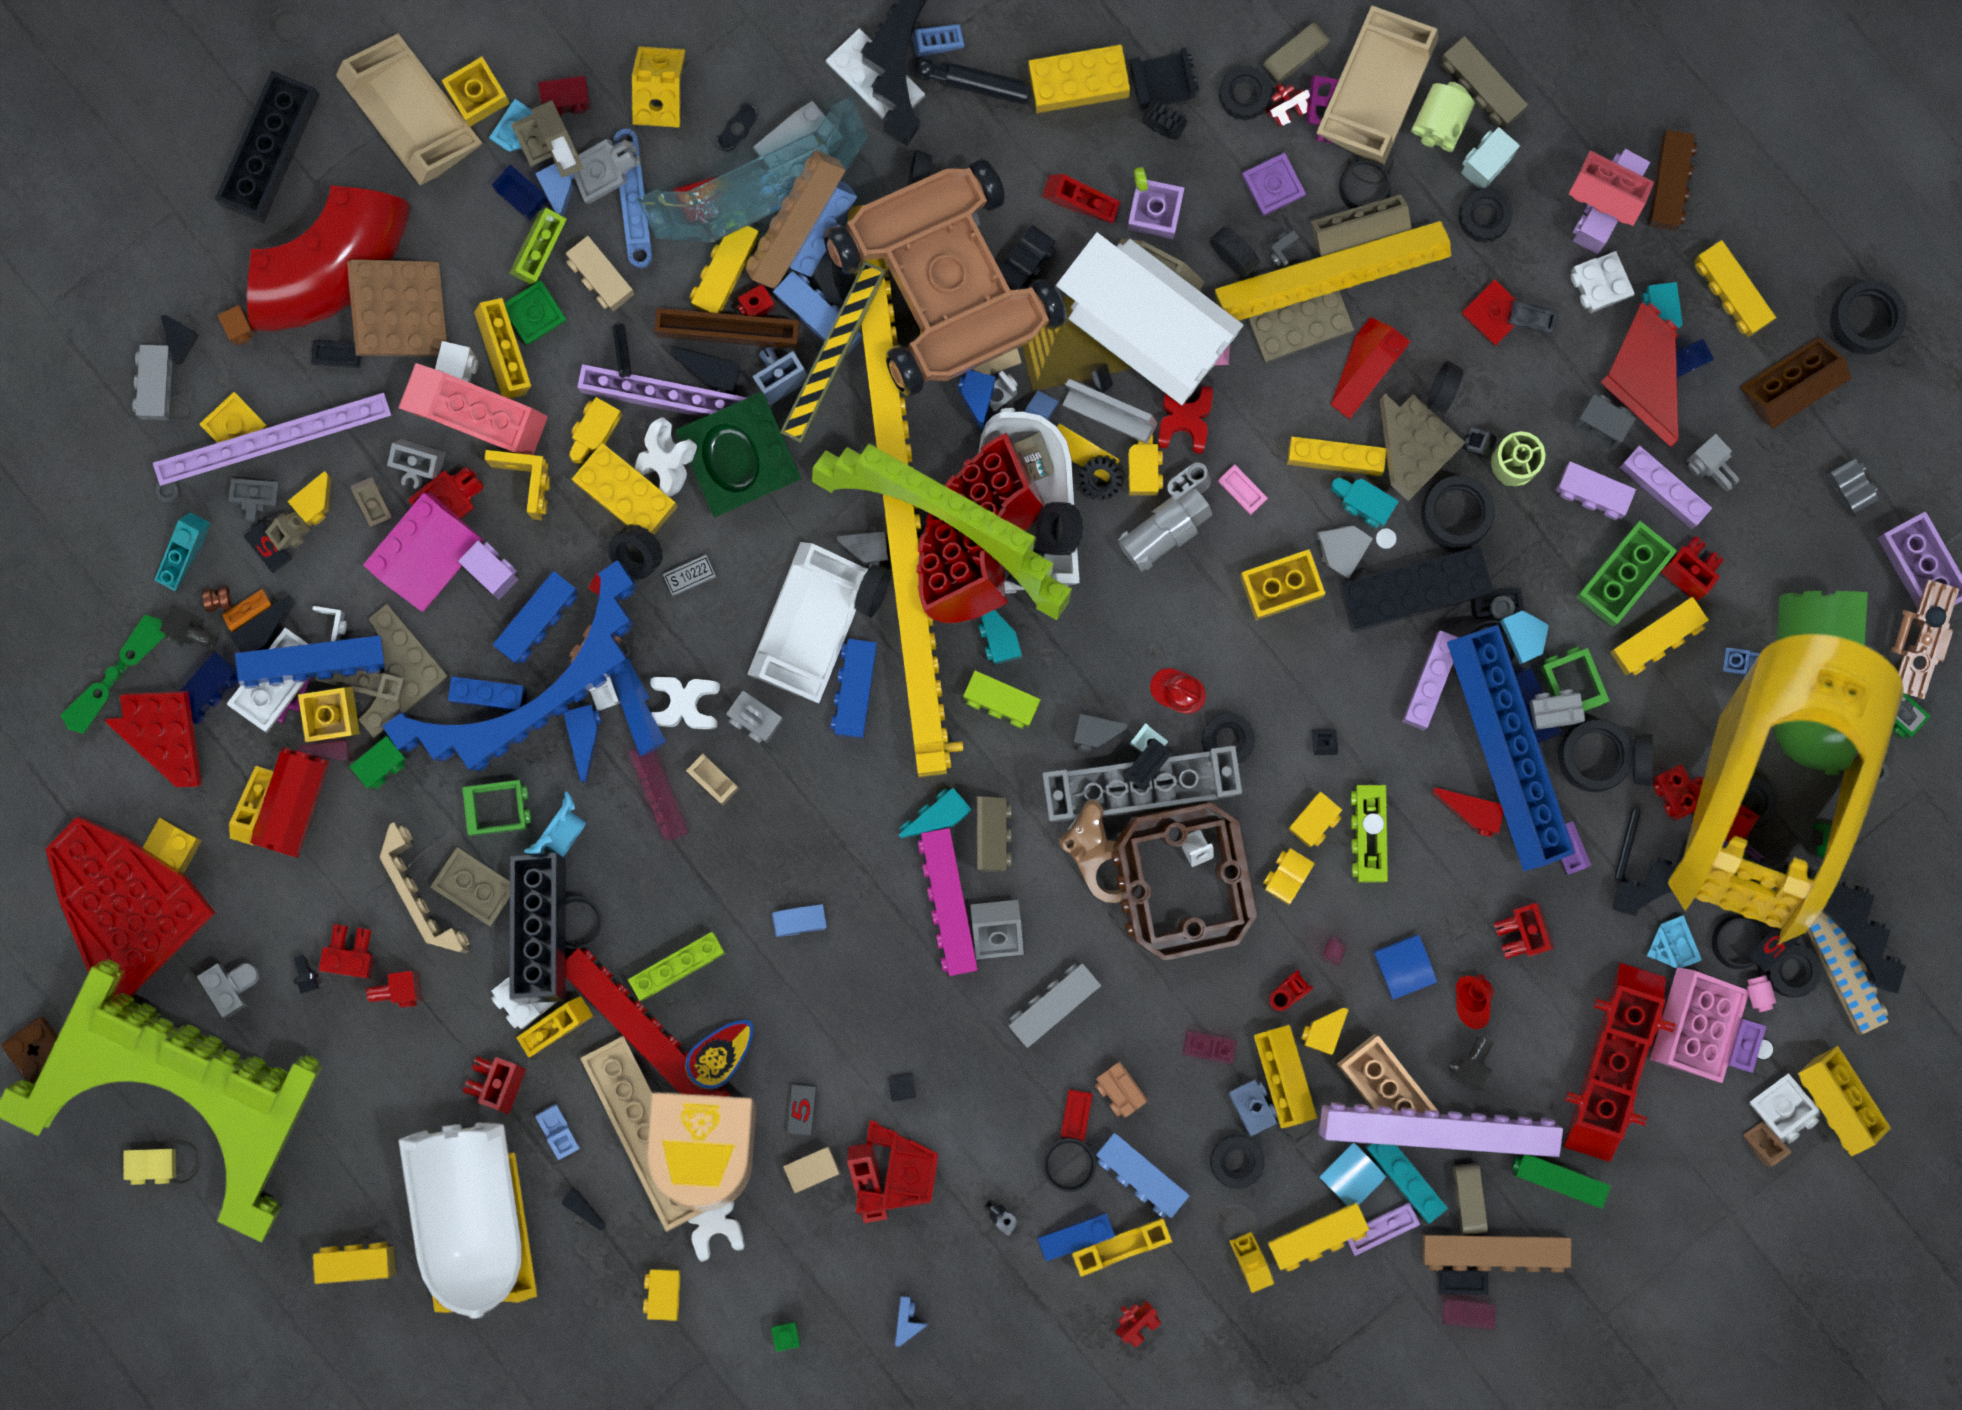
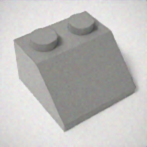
(997, 929)

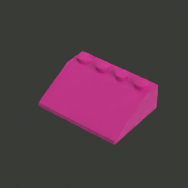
(422, 551)

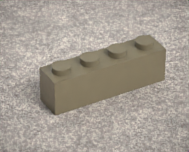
(1484, 83)
(1361, 225)

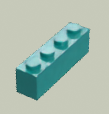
(1407, 1180)

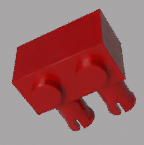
(1690, 572)
(1675, 792)
(1533, 929)
(352, 963)
(402, 989)
(500, 1086)

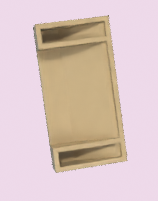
(1378, 84)
(408, 108)

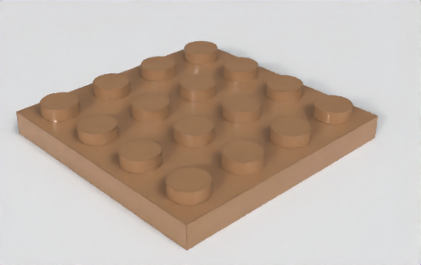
(396, 307)

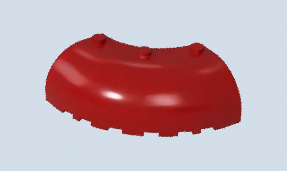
(309, 275)
(953, 571)

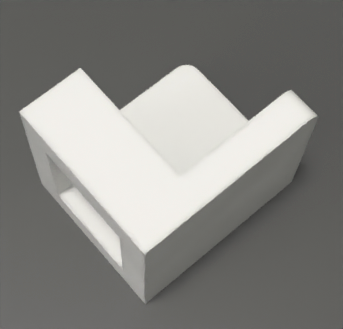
(605, 695)

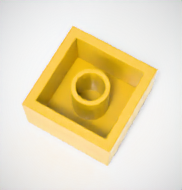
(475, 91)
(328, 714)

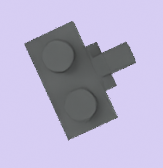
(253, 496)

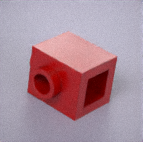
(756, 302)

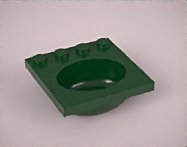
(739, 454)

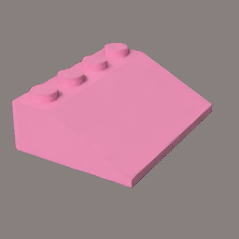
(1706, 1024)

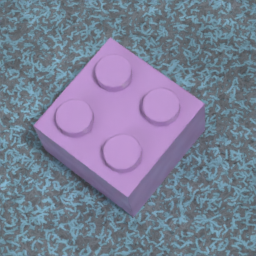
(1156, 210)
(488, 570)

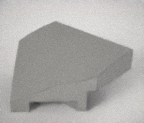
(1343, 548)

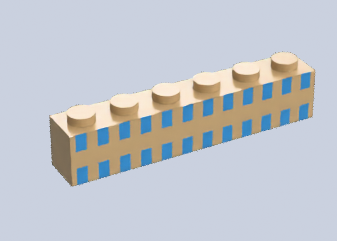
(1847, 975)

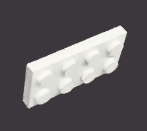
(848, 66)
(267, 702)

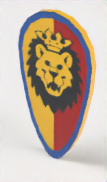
(719, 1055)

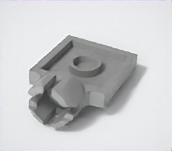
(605, 168)

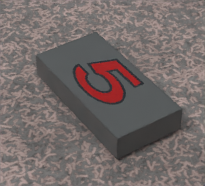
(801, 1110)

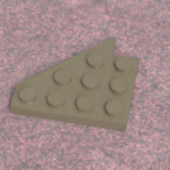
(1415, 444)

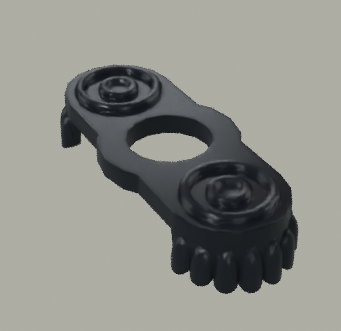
(747, 116)

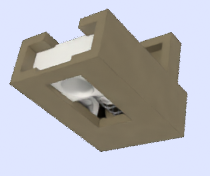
(544, 137)

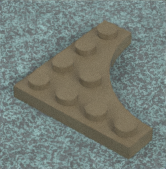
(403, 659)

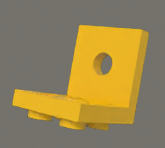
(657, 76)
(539, 477)

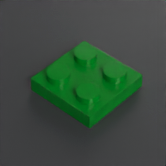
(534, 313)

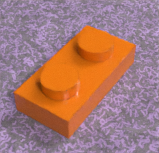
(247, 610)

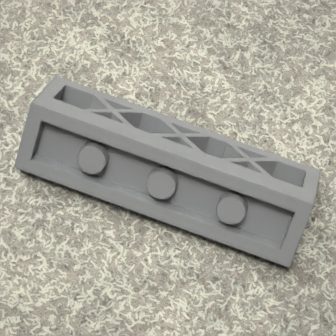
(1109, 412)

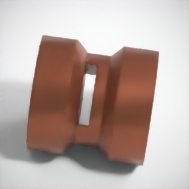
(217, 599)

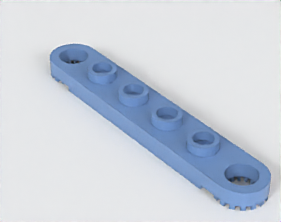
(635, 222)

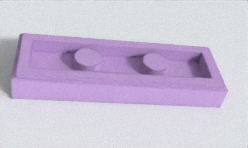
(1386, 1227)

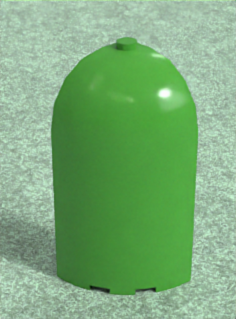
(1835, 615)

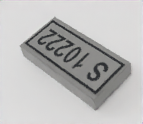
(689, 575)

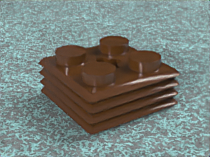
(20, 1047)

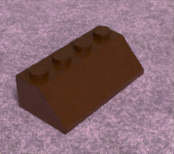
(1796, 382)

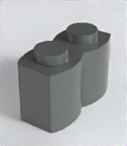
(1853, 487)

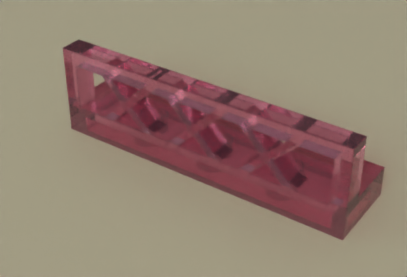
(659, 795)

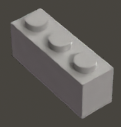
(153, 382)

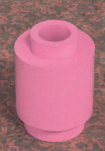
(1761, 993)

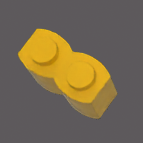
(1289, 876)

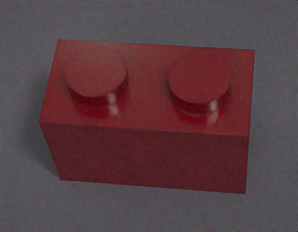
(567, 94)

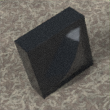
(1325, 742)

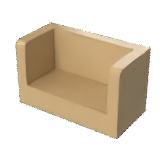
(712, 779)
(811, 1169)

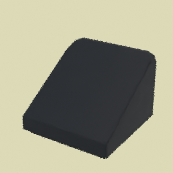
(1101, 377)
(1480, 442)
(902, 1087)

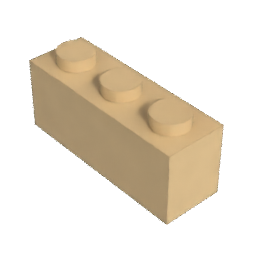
(599, 274)

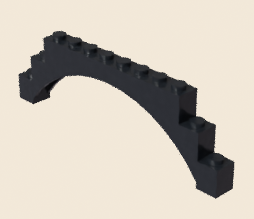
(888, 58)
(1845, 907)

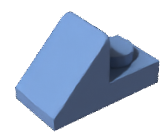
(905, 1328)

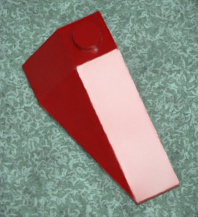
(1370, 358)

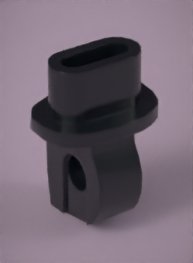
(306, 980)
(999, 1214)

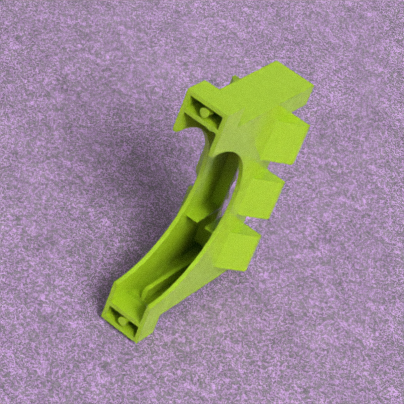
(241, 1100)

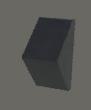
(179, 339)

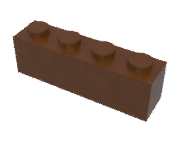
(1671, 180)

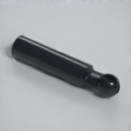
(974, 80)

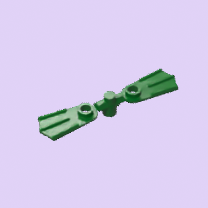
(86, 707)

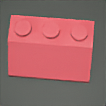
(1611, 188)

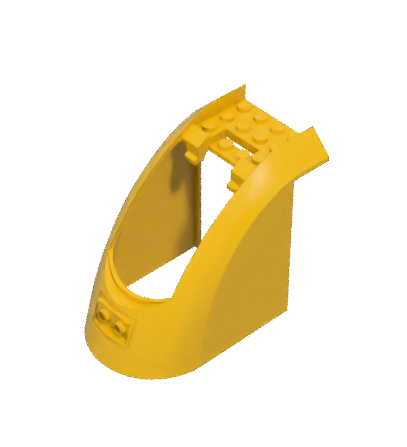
(1780, 688)

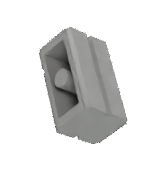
(1556, 710)

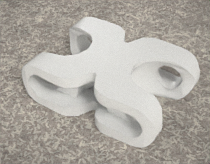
(665, 457)
(684, 702)
(712, 1223)

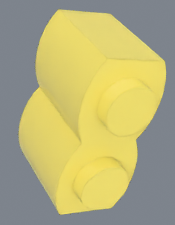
(150, 1164)

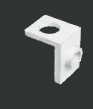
(1008, 386)
(339, 624)
(1197, 849)

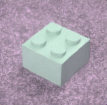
(1491, 157)

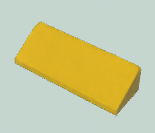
(1083, 450)

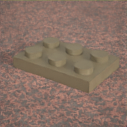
(473, 886)

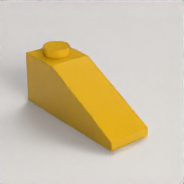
(248, 809)
(555, 1026)

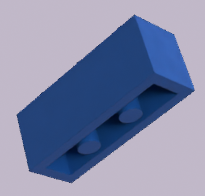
(486, 694)

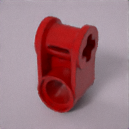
(1290, 991)

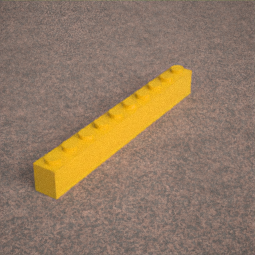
(1335, 271)

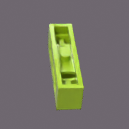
(1359, 845)
(676, 966)

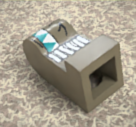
(1035, 456)

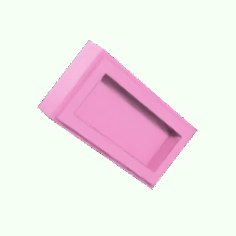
(1242, 489)

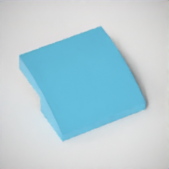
(1352, 1176)

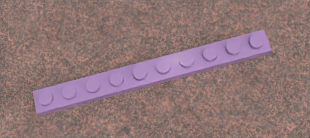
(271, 439)

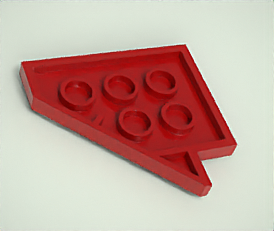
(162, 732)

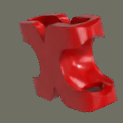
(1187, 419)

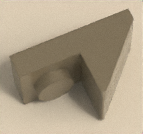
(371, 501)

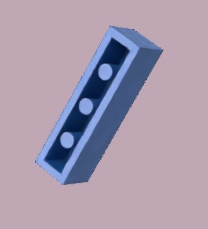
(535, 618)
(855, 688)

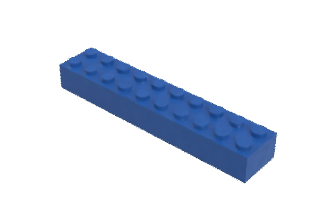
(1510, 748)

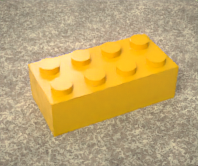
(1079, 78)
(623, 490)
(1844, 1101)

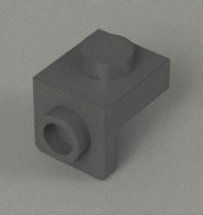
(1283, 243)

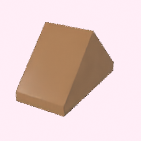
(1766, 1145)

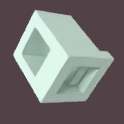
(1146, 733)

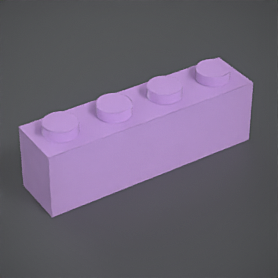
(1665, 487)
(1430, 683)

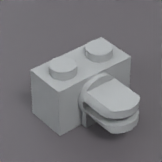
(1711, 461)
(754, 717)
(227, 987)

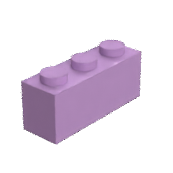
(1595, 491)

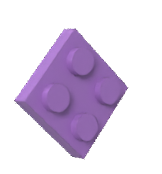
(1273, 184)

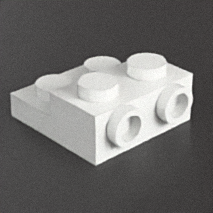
(1601, 282)
(519, 1014)
(1786, 1109)

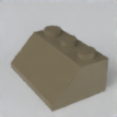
(992, 834)

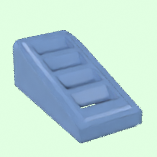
(930, 49)

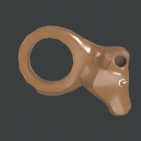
(1089, 848)

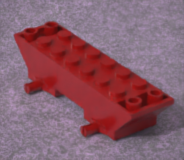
(1616, 1063)

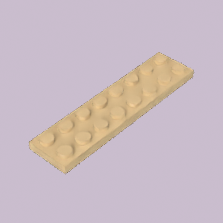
(628, 1105)

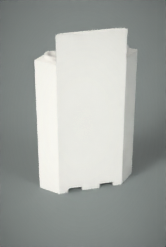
(1147, 315)

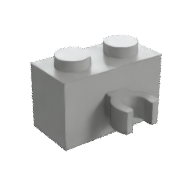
(416, 460)

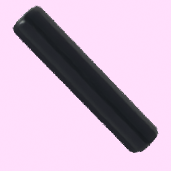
(621, 349)

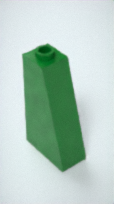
(1561, 1180)

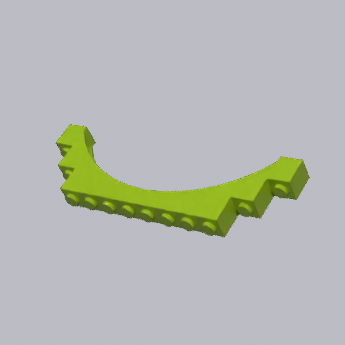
(1004, 541)

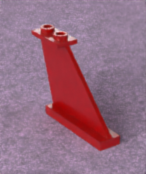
(1647, 373)

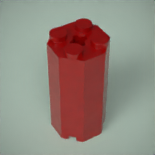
(290, 802)

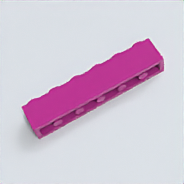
(949, 902)

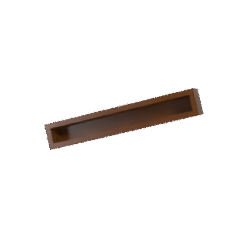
(727, 328)

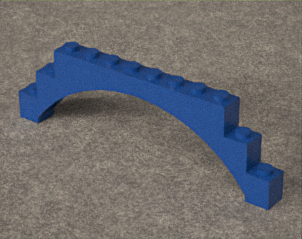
(595, 662)

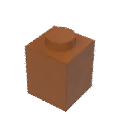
(236, 325)

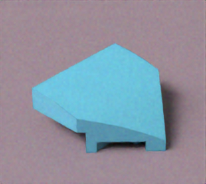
(504, 133)
(1525, 635)
(1675, 944)

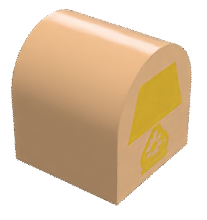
(701, 1148)

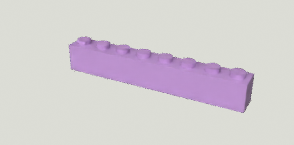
(653, 392)

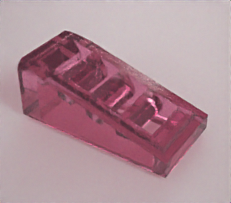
(332, 750)
(1334, 951)

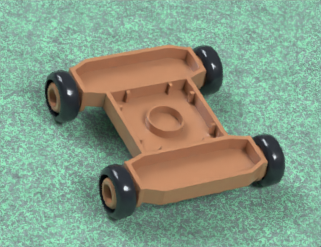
(945, 275)

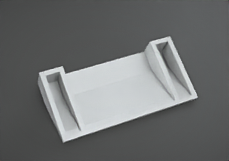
(808, 622)

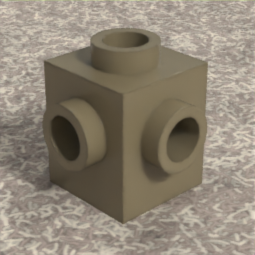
(287, 531)

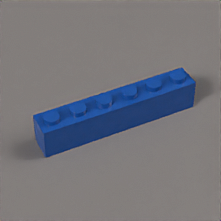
(310, 660)

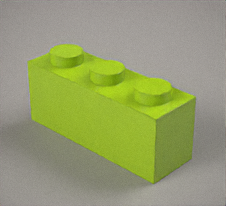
(537, 246)
(1001, 700)

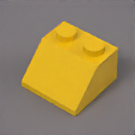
(172, 845)

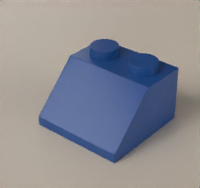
(977, 395)

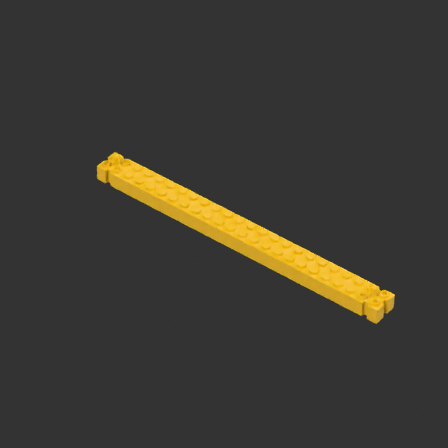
(902, 528)

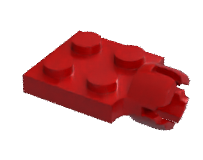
(453, 491)

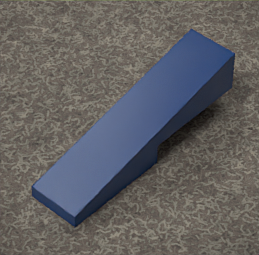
(639, 718)

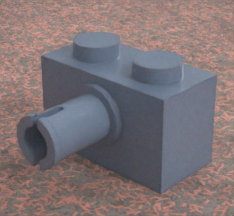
(780, 376)
(1252, 1107)

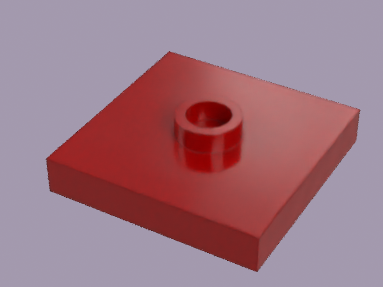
(1490, 312)

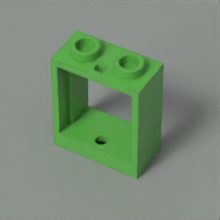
(1575, 654)
(471, 810)

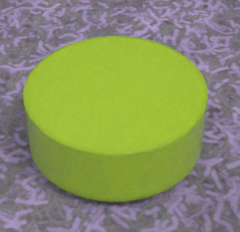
(1140, 179)

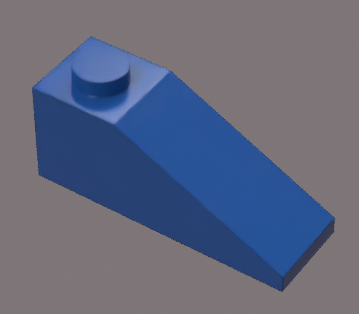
(583, 735)
(1076, 1237)

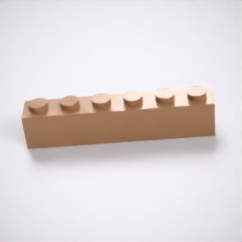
(795, 219)
(1501, 1251)

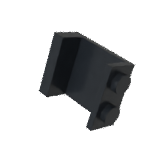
(1164, 79)

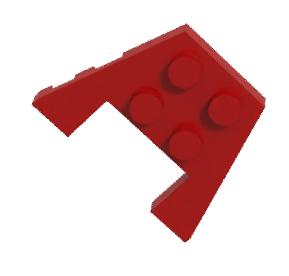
(908, 1174)

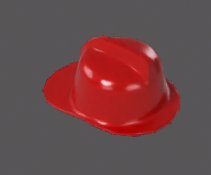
(1178, 691)
(1474, 1000)

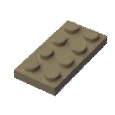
(1300, 326)

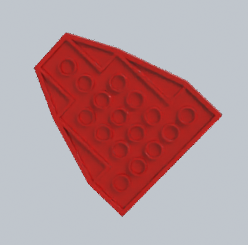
(123, 901)

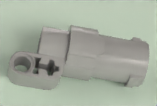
(1172, 521)

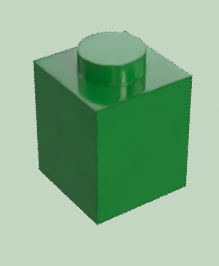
(786, 1336)

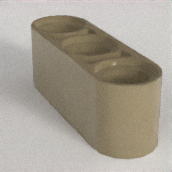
(1297, 52)
(1470, 1198)

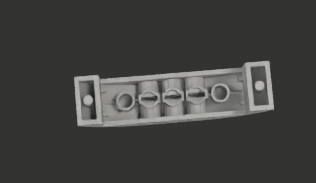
(1178, 783)

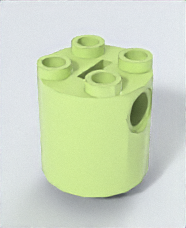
(1443, 115)
(1518, 458)

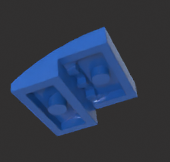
(1405, 966)

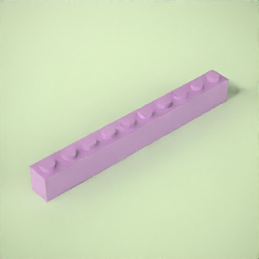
(1440, 1130)

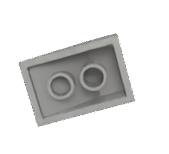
(794, 127)

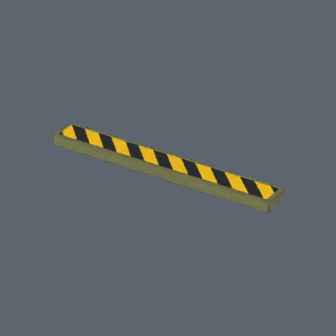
(833, 352)

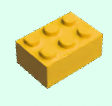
(1282, 585)
(354, 1263)

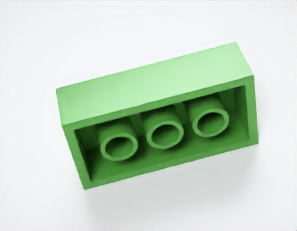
(1626, 574)

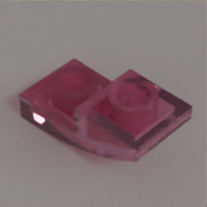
(1209, 1047)
(1469, 1314)

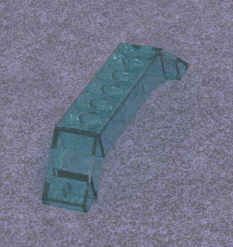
(753, 188)

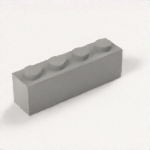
(1054, 1005)

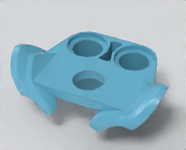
(561, 831)

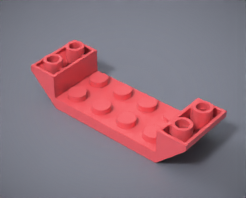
(473, 410)

